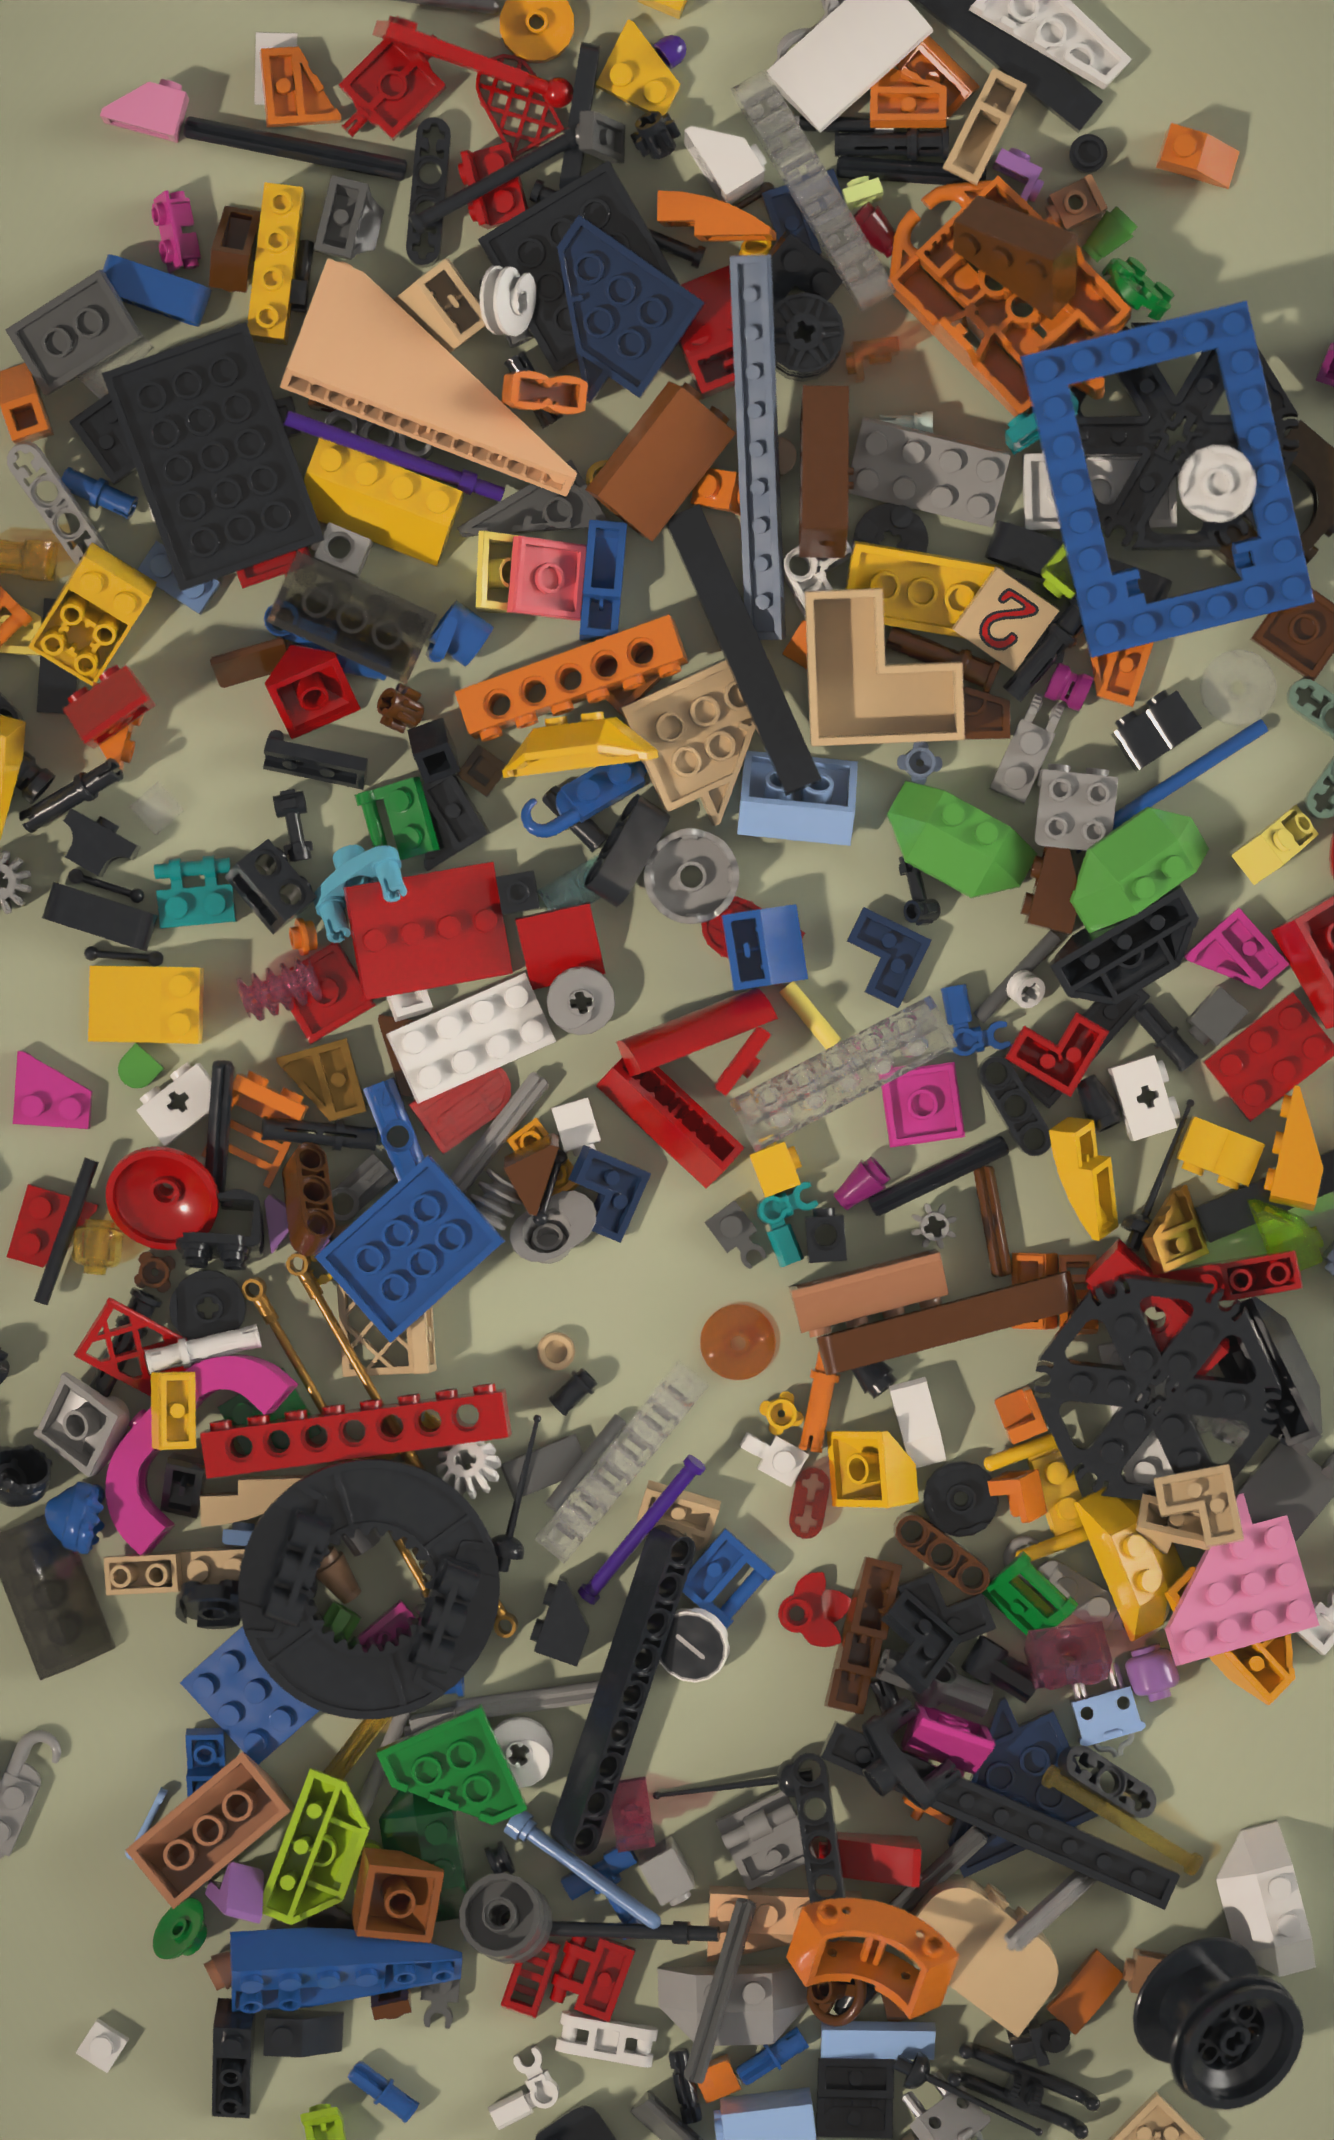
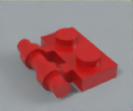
(603, 1978)

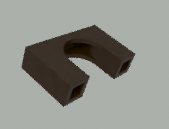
(1316, 469)

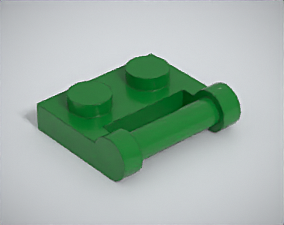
(407, 817)
(1021, 1603)

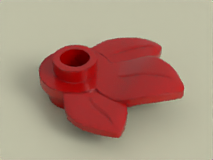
(820, 1608)

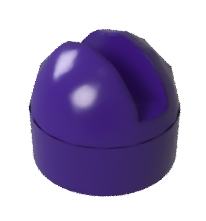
(671, 50)

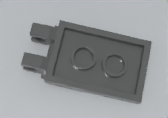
(1289, 1485)

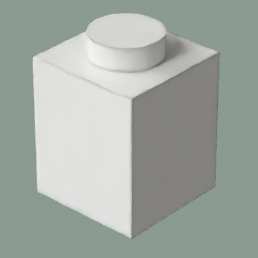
(576, 1125)

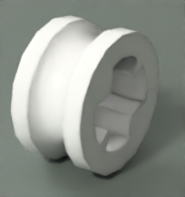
(1019, 982)

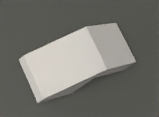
(918, 1422)

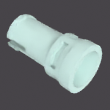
(917, 421)

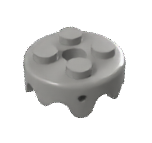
(696, 849)

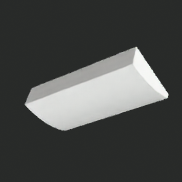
(847, 56)

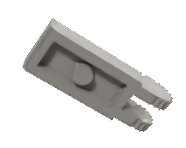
(1026, 752)

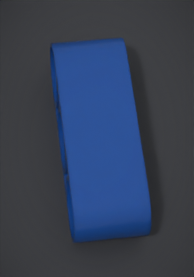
(157, 290)

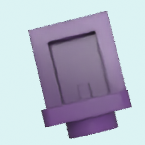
(1017, 166)

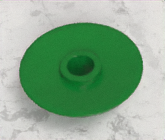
(180, 1930)

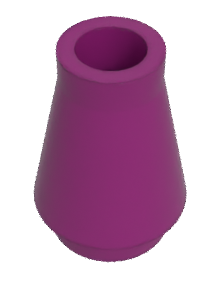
(862, 1183)

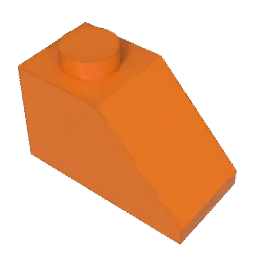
(1197, 156)

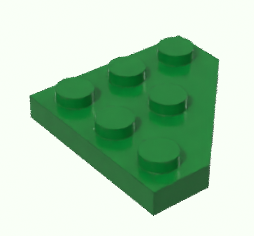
(456, 1767)

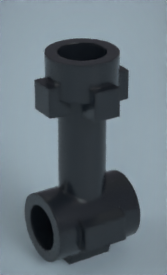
(291, 805)
(919, 909)

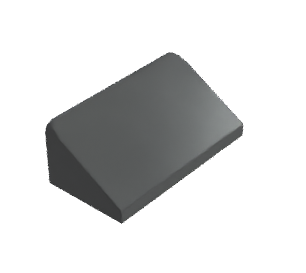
(662, 2119)

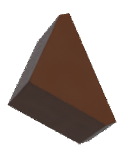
(530, 1170)

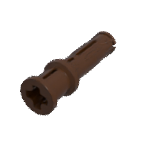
(974, 668)

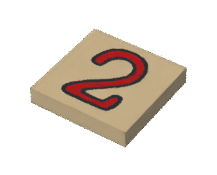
(1005, 618)

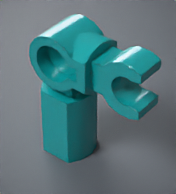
(773, 1212)

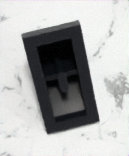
(183, 1485)

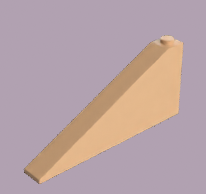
(384, 367)

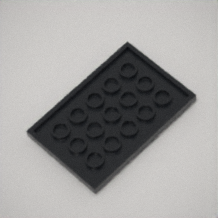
(213, 456)

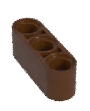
(308, 1199)
(954, 1566)

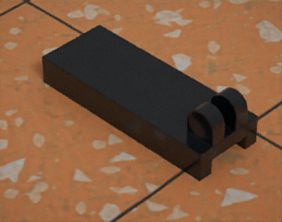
(314, 762)

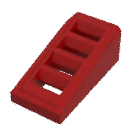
(522, 2007)

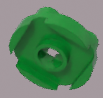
(1136, 288)

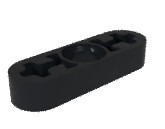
(1122, 1781)

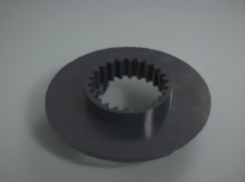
(399, 1671)

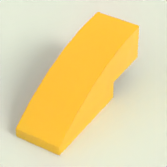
(1085, 1175)

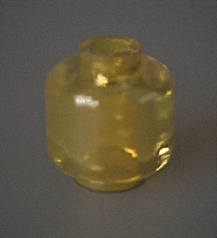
(97, 1246)

